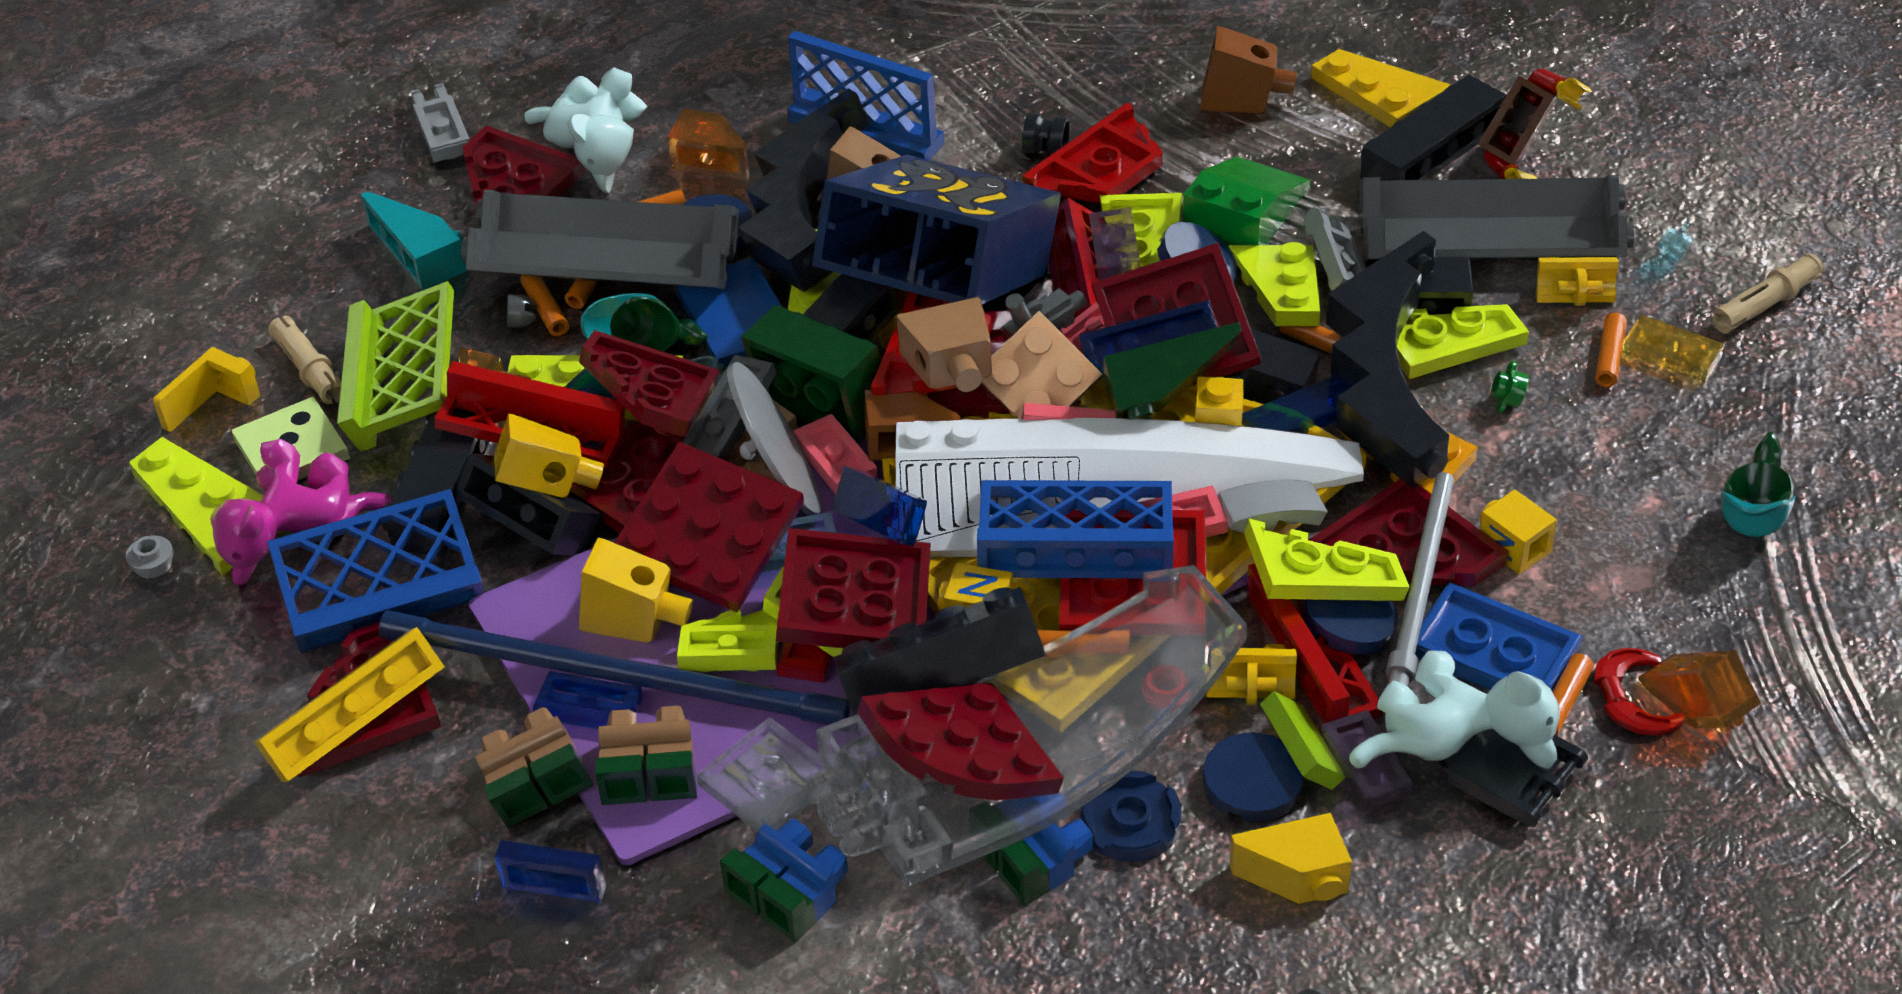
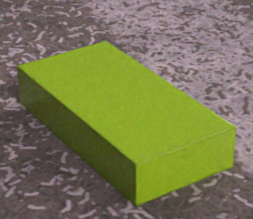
(1303, 740)

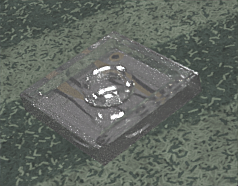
(763, 776)

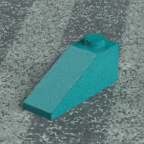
(416, 239)

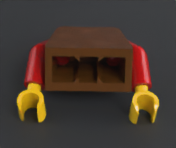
(1522, 118)

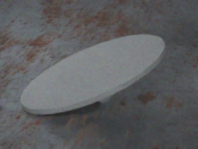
(772, 437)

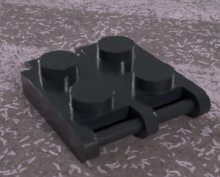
(1506, 778)

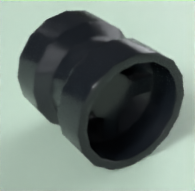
(1044, 134)

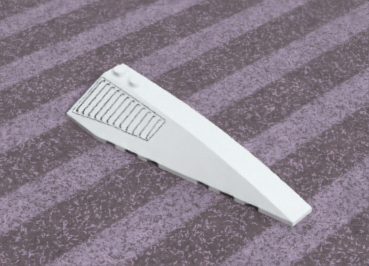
(951, 458)

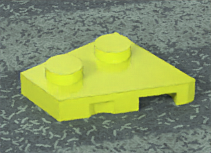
(729, 643)

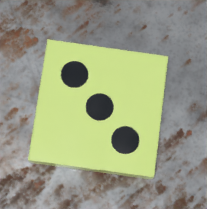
(298, 424)

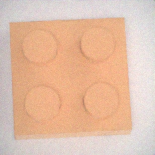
(1039, 368)

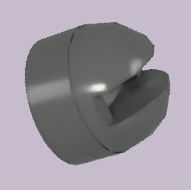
(519, 311)

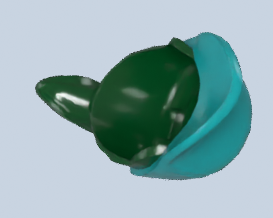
(641, 321)
(1760, 493)

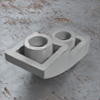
(1272, 501)

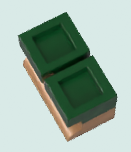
(644, 750)
(532, 759)

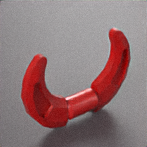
(1626, 714)

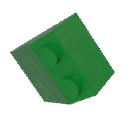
(1242, 200)

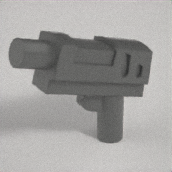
(1056, 307)

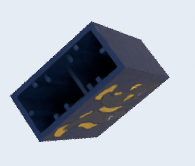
(935, 229)

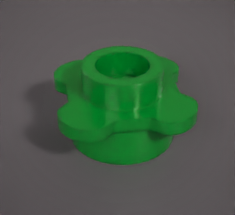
(1509, 387)

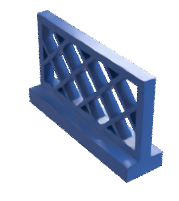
(889, 129)
(1078, 547)
(418, 597)

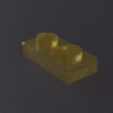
(1673, 348)

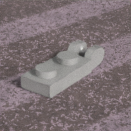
(440, 124)
(1335, 246)

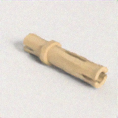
(1780, 285)
(313, 368)

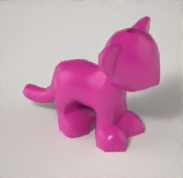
(246, 525)

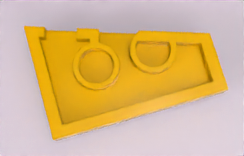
(1374, 86)

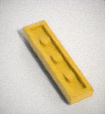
(349, 705)

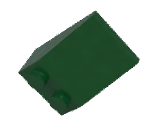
(1153, 375)

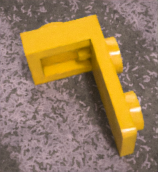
(208, 374)

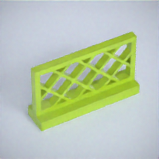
(367, 368)

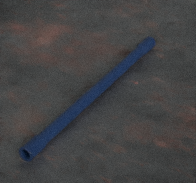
(806, 706)

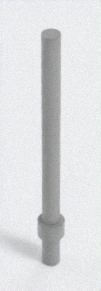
(1403, 661)

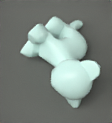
(593, 123)
(1515, 707)

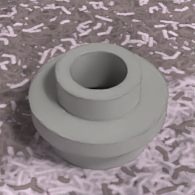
(150, 556)

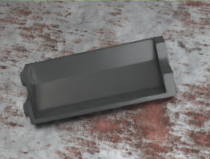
(1497, 217)
(602, 240)

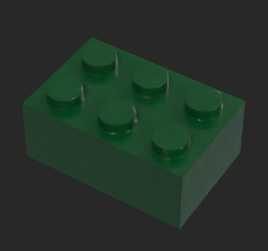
(816, 367)

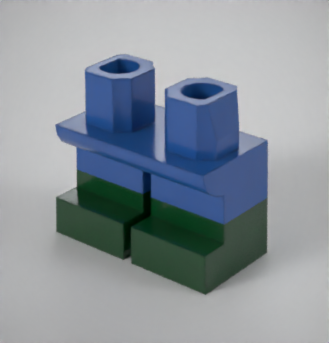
(1042, 859)
(784, 880)

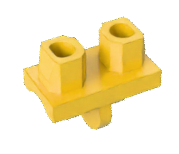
(1576, 280)
(1257, 673)

